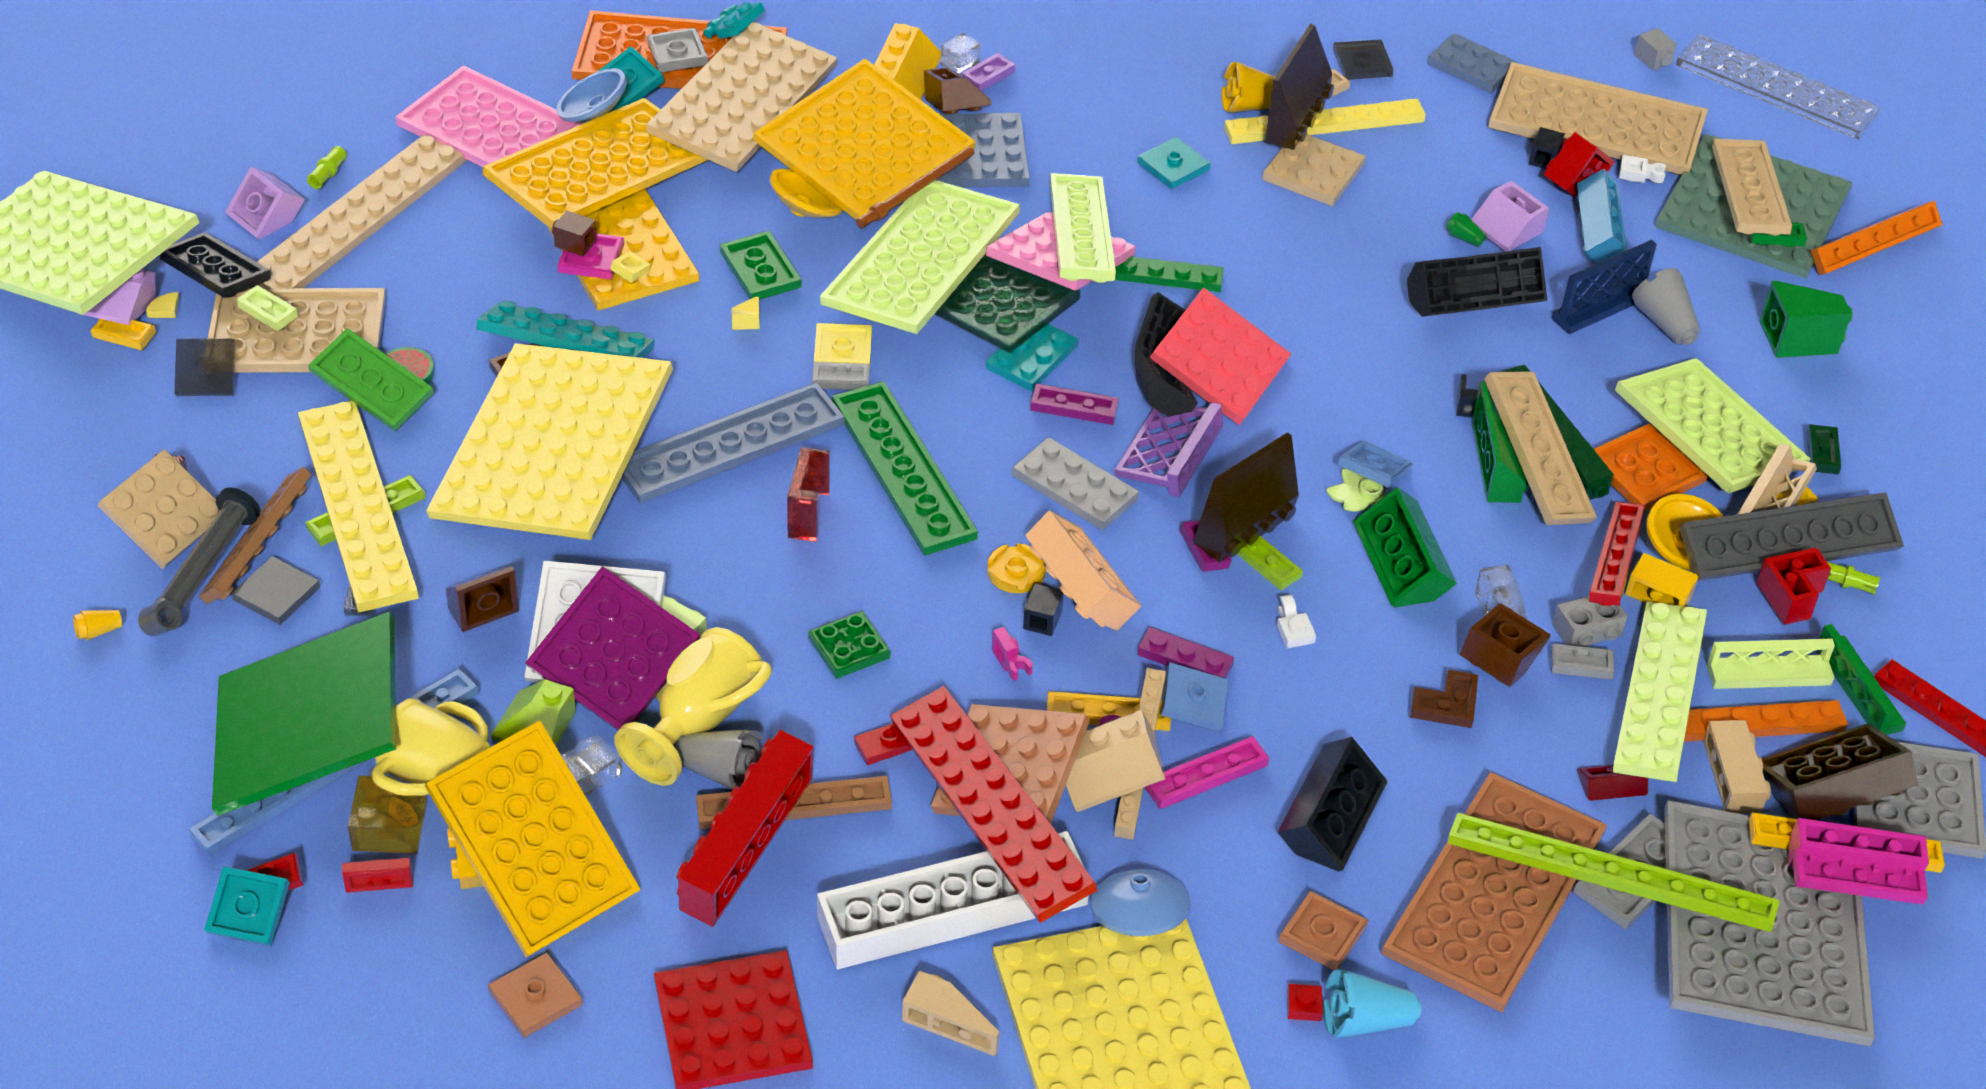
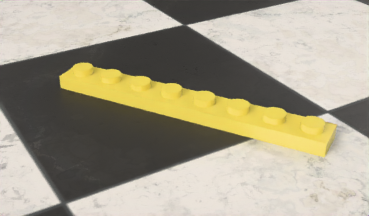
(1334, 120)

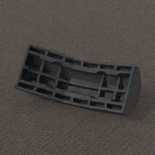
(1477, 282)
(1159, 386)

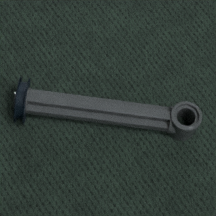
(235, 509)

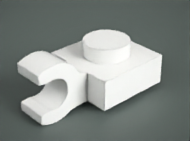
(1294, 627)

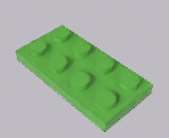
(371, 379)

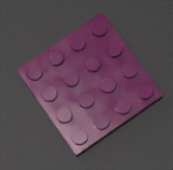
(612, 649)

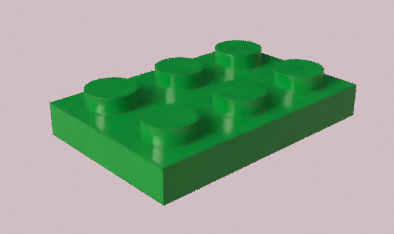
(760, 265)

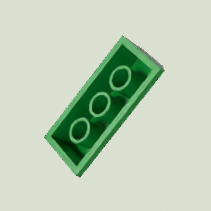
(1498, 462)
(1404, 550)

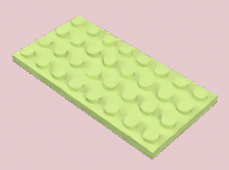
(920, 256)

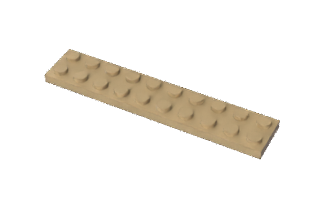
(359, 213)

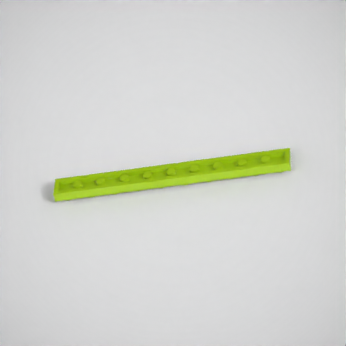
(1614, 872)

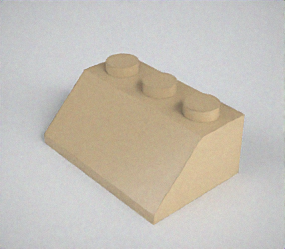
(1115, 761)

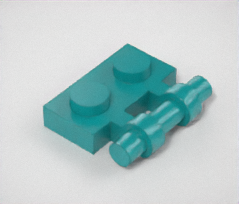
(734, 20)

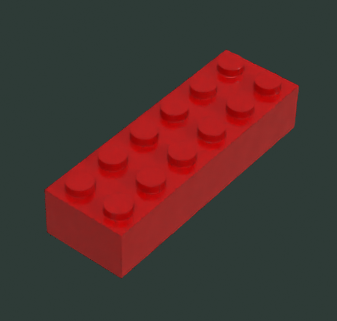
(744, 827)

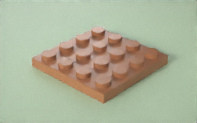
(1033, 746)

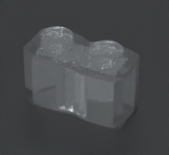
(593, 764)

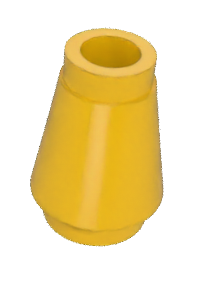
(96, 623)

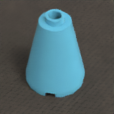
(1366, 1005)

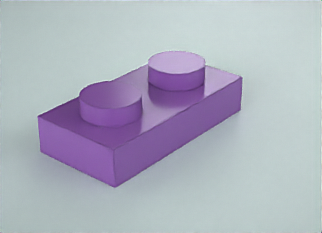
(989, 71)

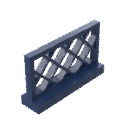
(1612, 297)

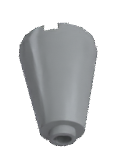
(1668, 305)
(720, 754)

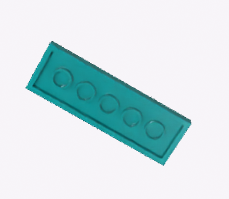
(560, 332)

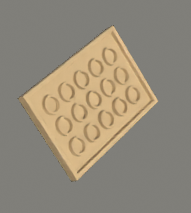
(320, 320)

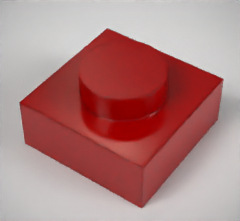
(1304, 1002)

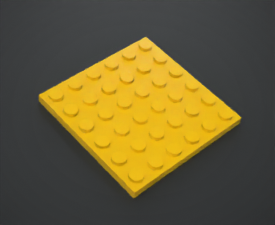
(861, 138)

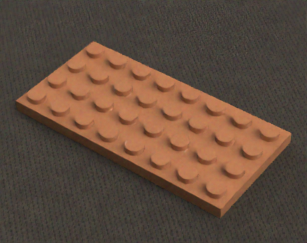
(1484, 915)

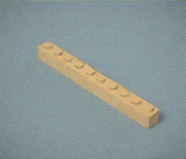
(1150, 705)

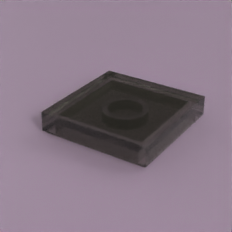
(1363, 59)
(205, 367)

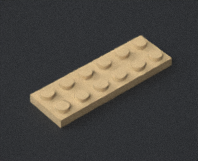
(1751, 186)
(1540, 448)

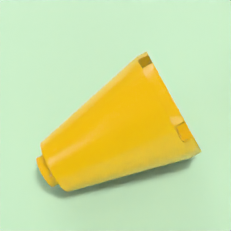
(1246, 89)

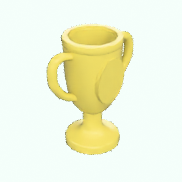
(699, 695)
(428, 745)

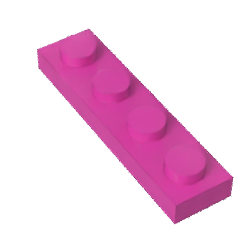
(1208, 772)

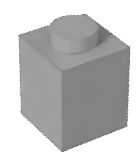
(1655, 49)

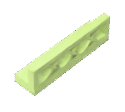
(1769, 668)

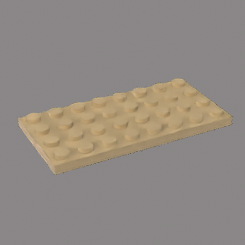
(738, 93)
(1605, 115)

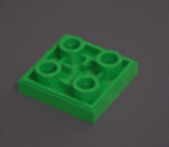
(849, 644)

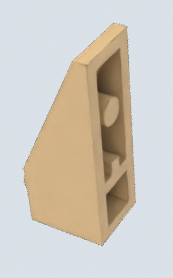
(947, 1012)

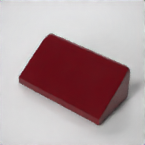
(1602, 783)

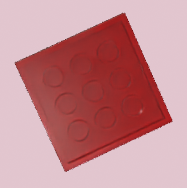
(732, 1021)

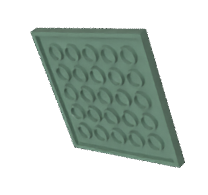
(1702, 212)

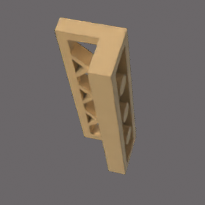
(1773, 482)

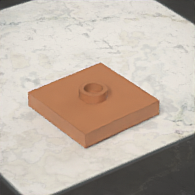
(1323, 931)
(535, 995)

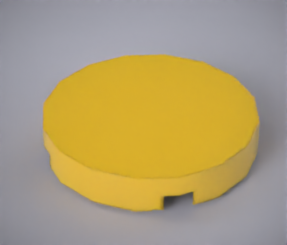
(1015, 568)

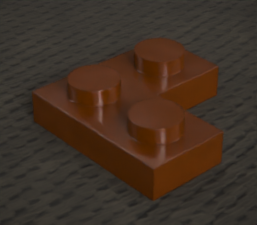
(1450, 707)

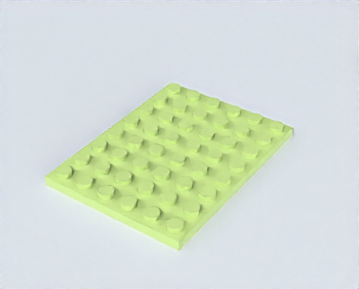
(80, 240)

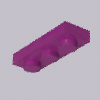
(1074, 404)
(1172, 649)

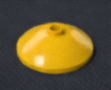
(801, 196)
(1665, 520)

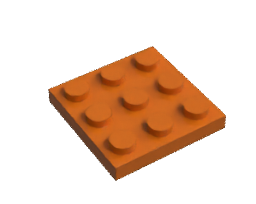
(1649, 466)

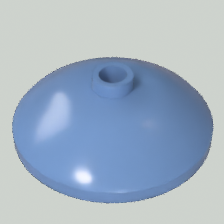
(592, 96)
(1140, 902)

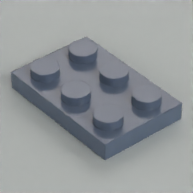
(1471, 63)

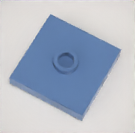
(1375, 463)
(1194, 697)

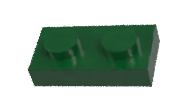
(1824, 448)

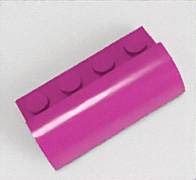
(1859, 861)

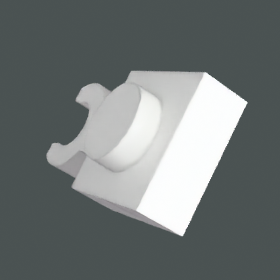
(1639, 170)

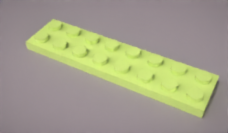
(1082, 228)
(1660, 692)

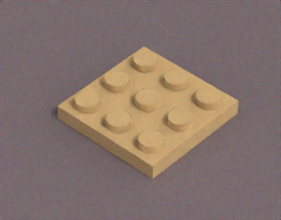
(1315, 169)
(161, 508)

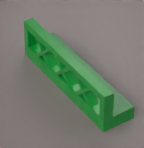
(1861, 685)

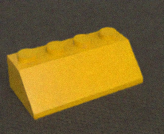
(907, 56)

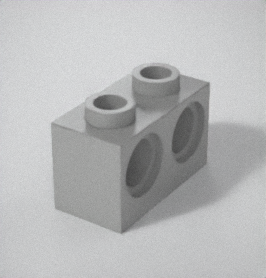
(1588, 622)

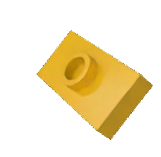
(133, 335)

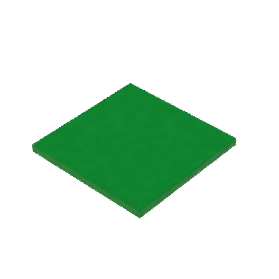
(305, 713)

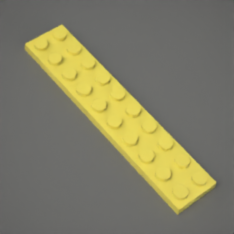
(357, 506)

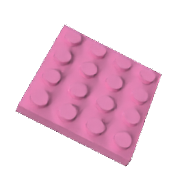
(1035, 251)

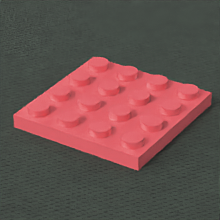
(1220, 355)

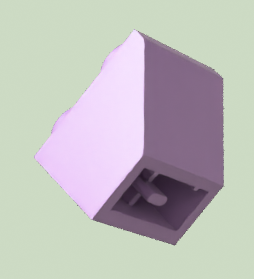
(1511, 216)

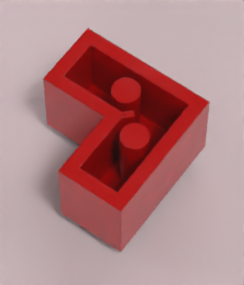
(1576, 162)
(1793, 583)

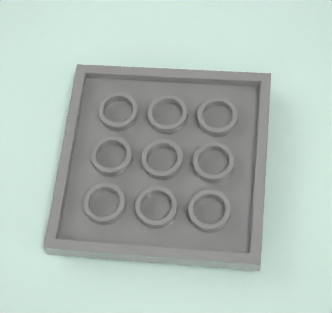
(1942, 806)

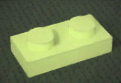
(267, 308)

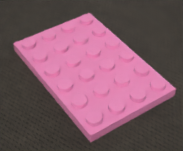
(481, 117)

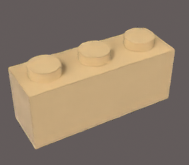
(1736, 766)

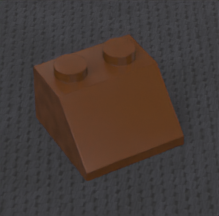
(483, 598)
(1504, 644)

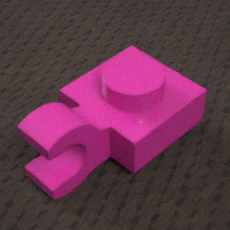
(1006, 651)

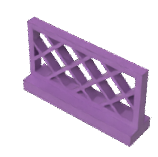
(1190, 450)

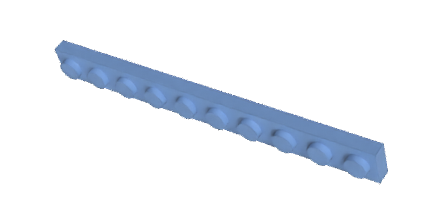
(221, 830)

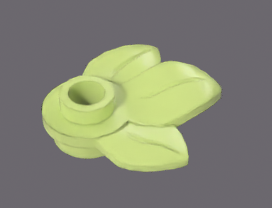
(1356, 491)

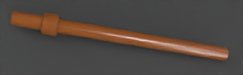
(881, 209)

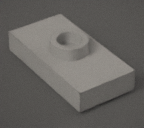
(841, 375)
(1582, 661)

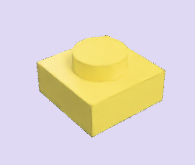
(630, 267)

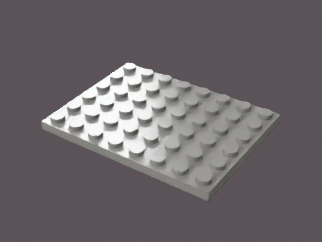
(1799, 977)

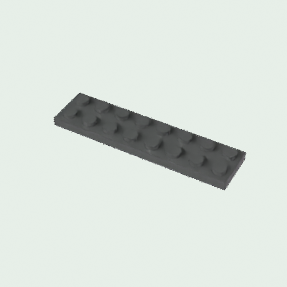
(1836, 527)

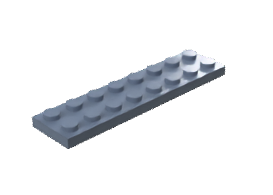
(730, 442)

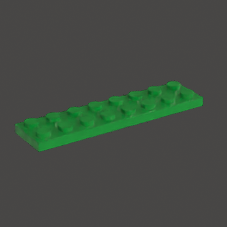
(905, 469)

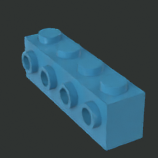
(1601, 217)

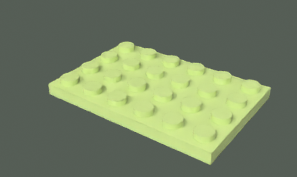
(1707, 422)

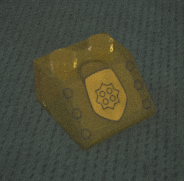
(385, 820)

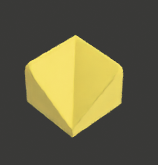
(746, 315)

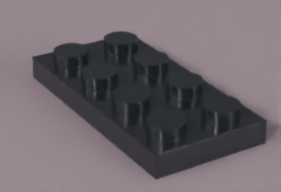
(215, 265)

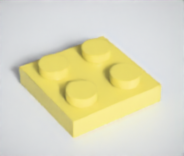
(843, 343)

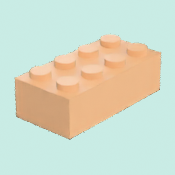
(1082, 571)

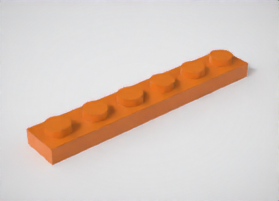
(1876, 237)
(1772, 719)

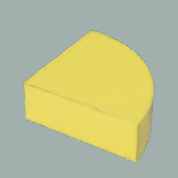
(164, 306)

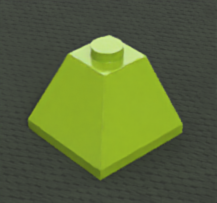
(542, 701)

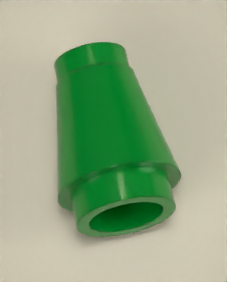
(1466, 229)

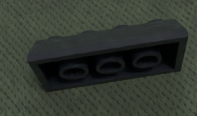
(1333, 805)

